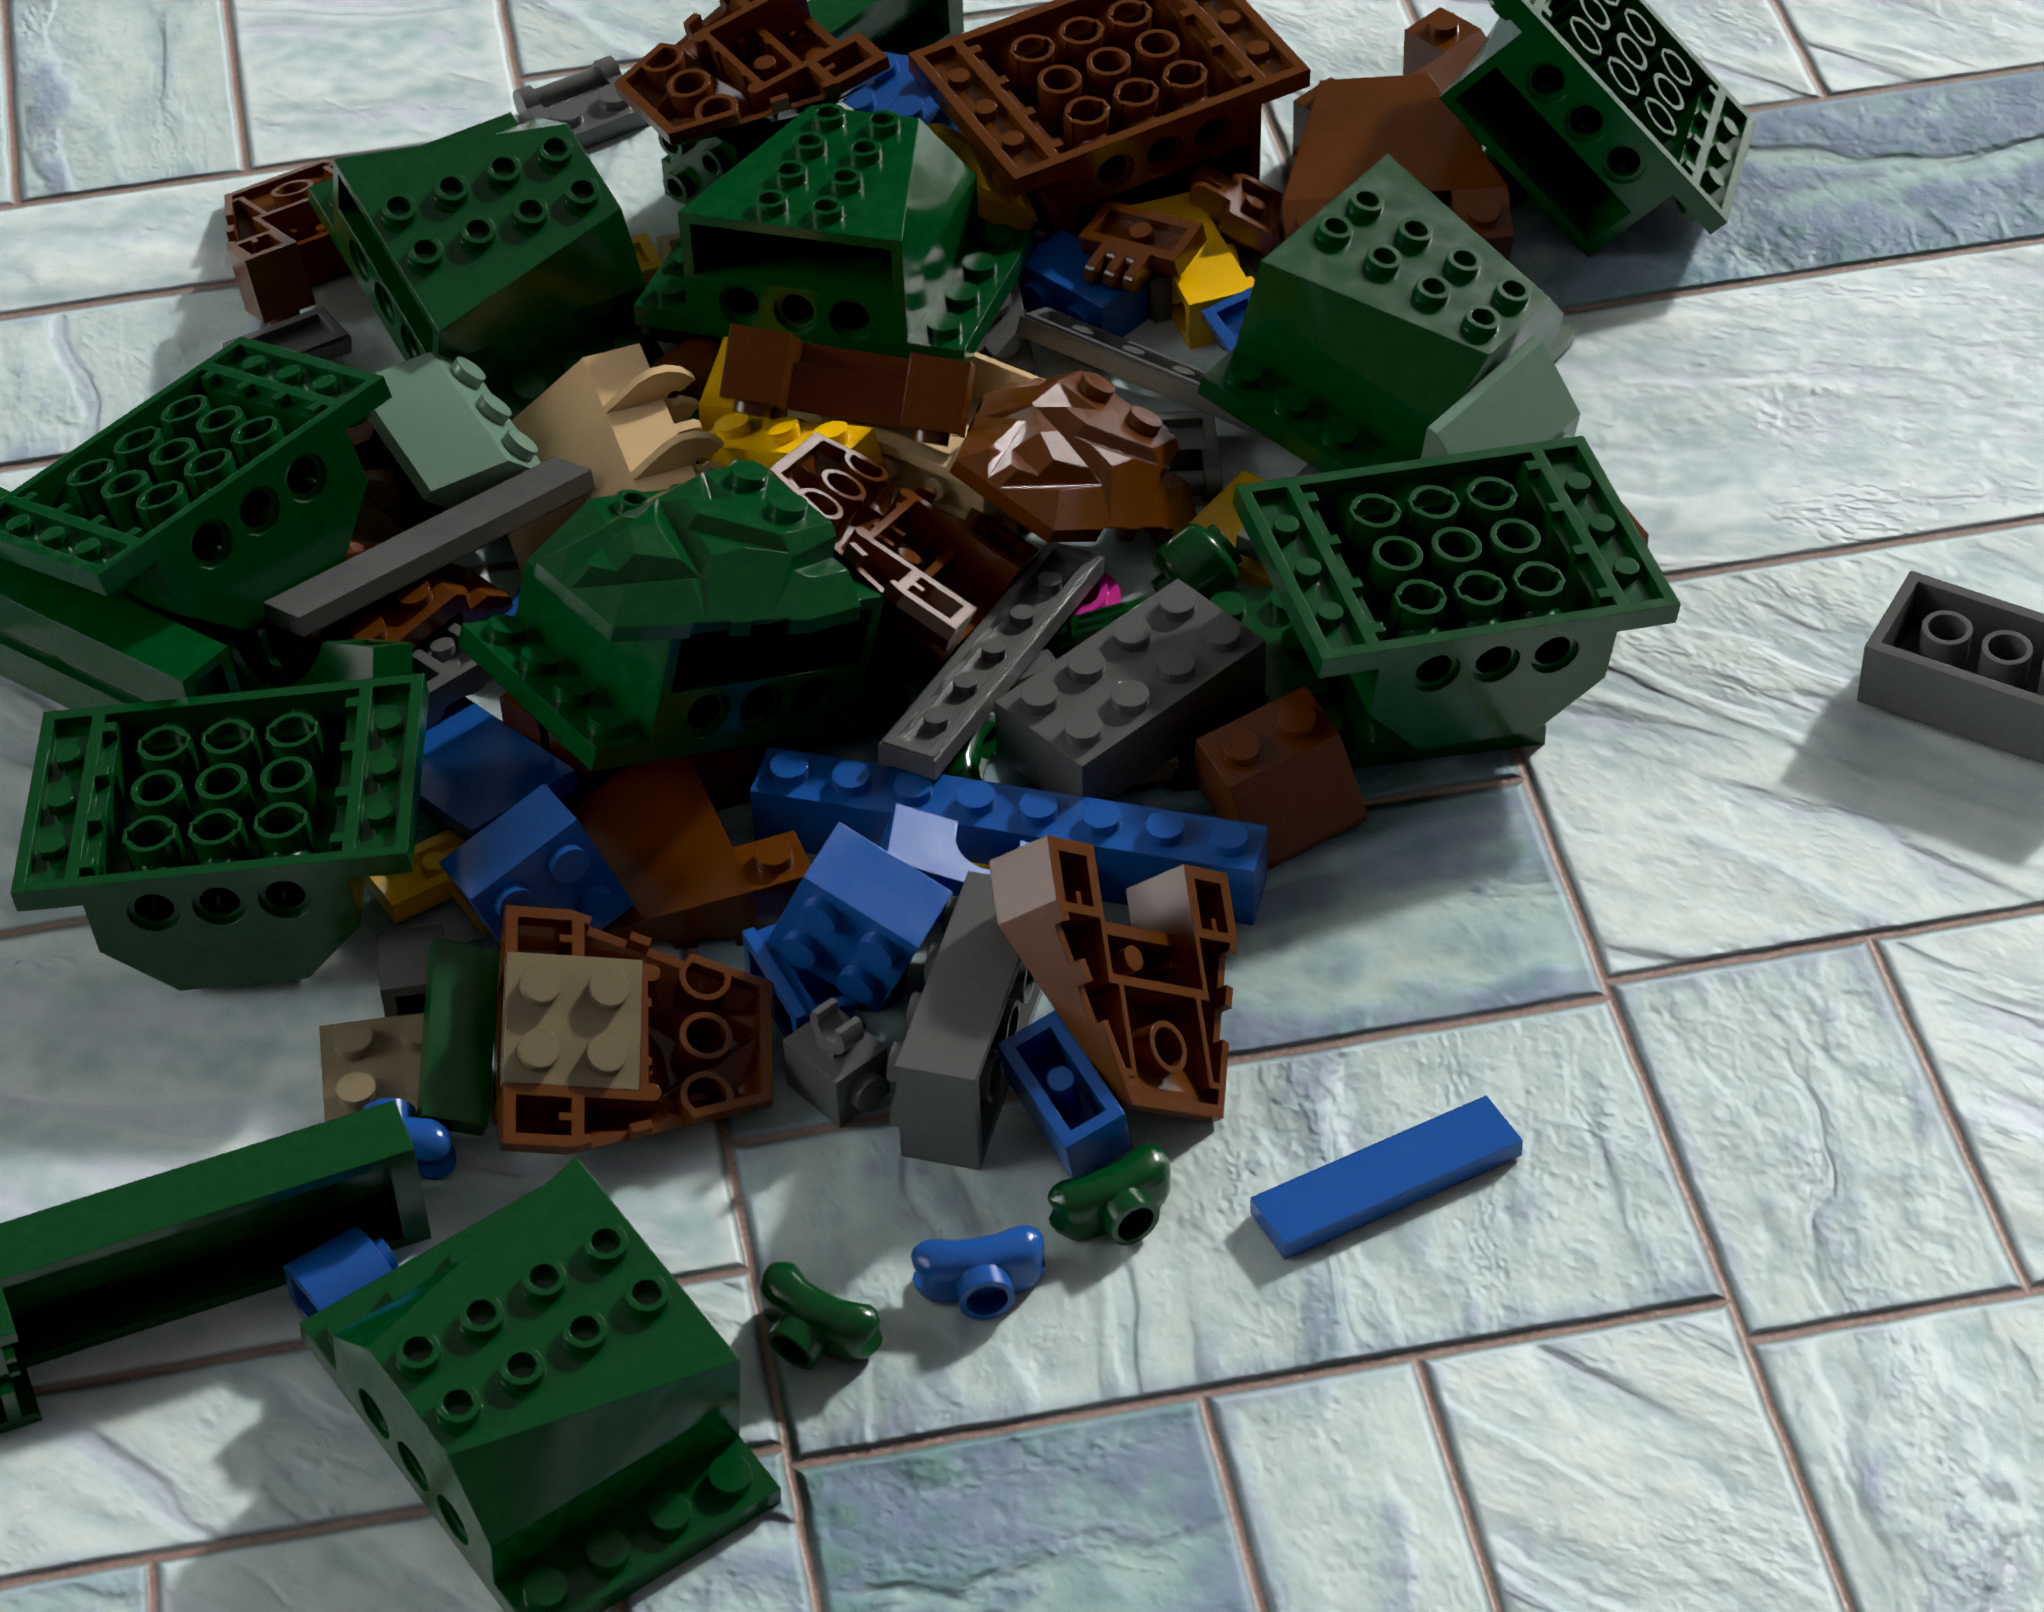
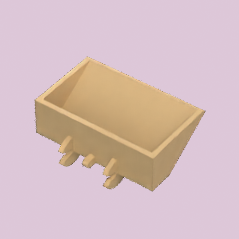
(621, 425)

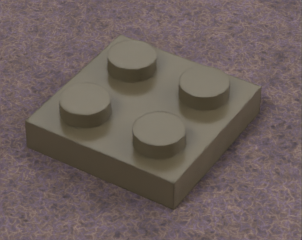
(571, 1021)
(370, 1062)

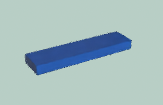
(1385, 1177)

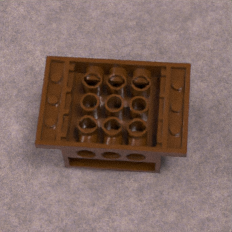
(1111, 97)

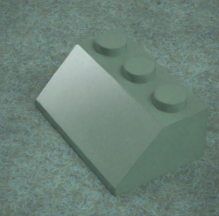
(1511, 406)
(449, 429)

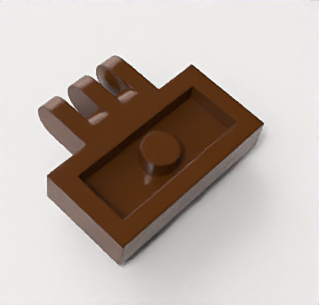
(1245, 207)
(1135, 243)

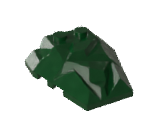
(707, 552)

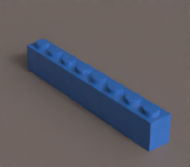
(1128, 839)

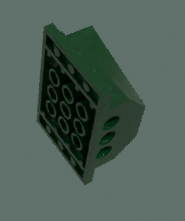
(1602, 116)
(845, 238)
(490, 251)
(1375, 326)
(206, 489)
(1459, 583)
(677, 695)
(226, 825)
(551, 1400)

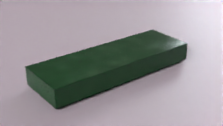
(458, 1035)

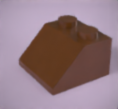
(1283, 772)

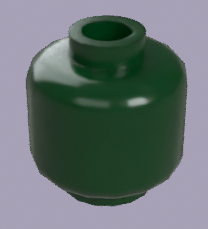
(1199, 559)

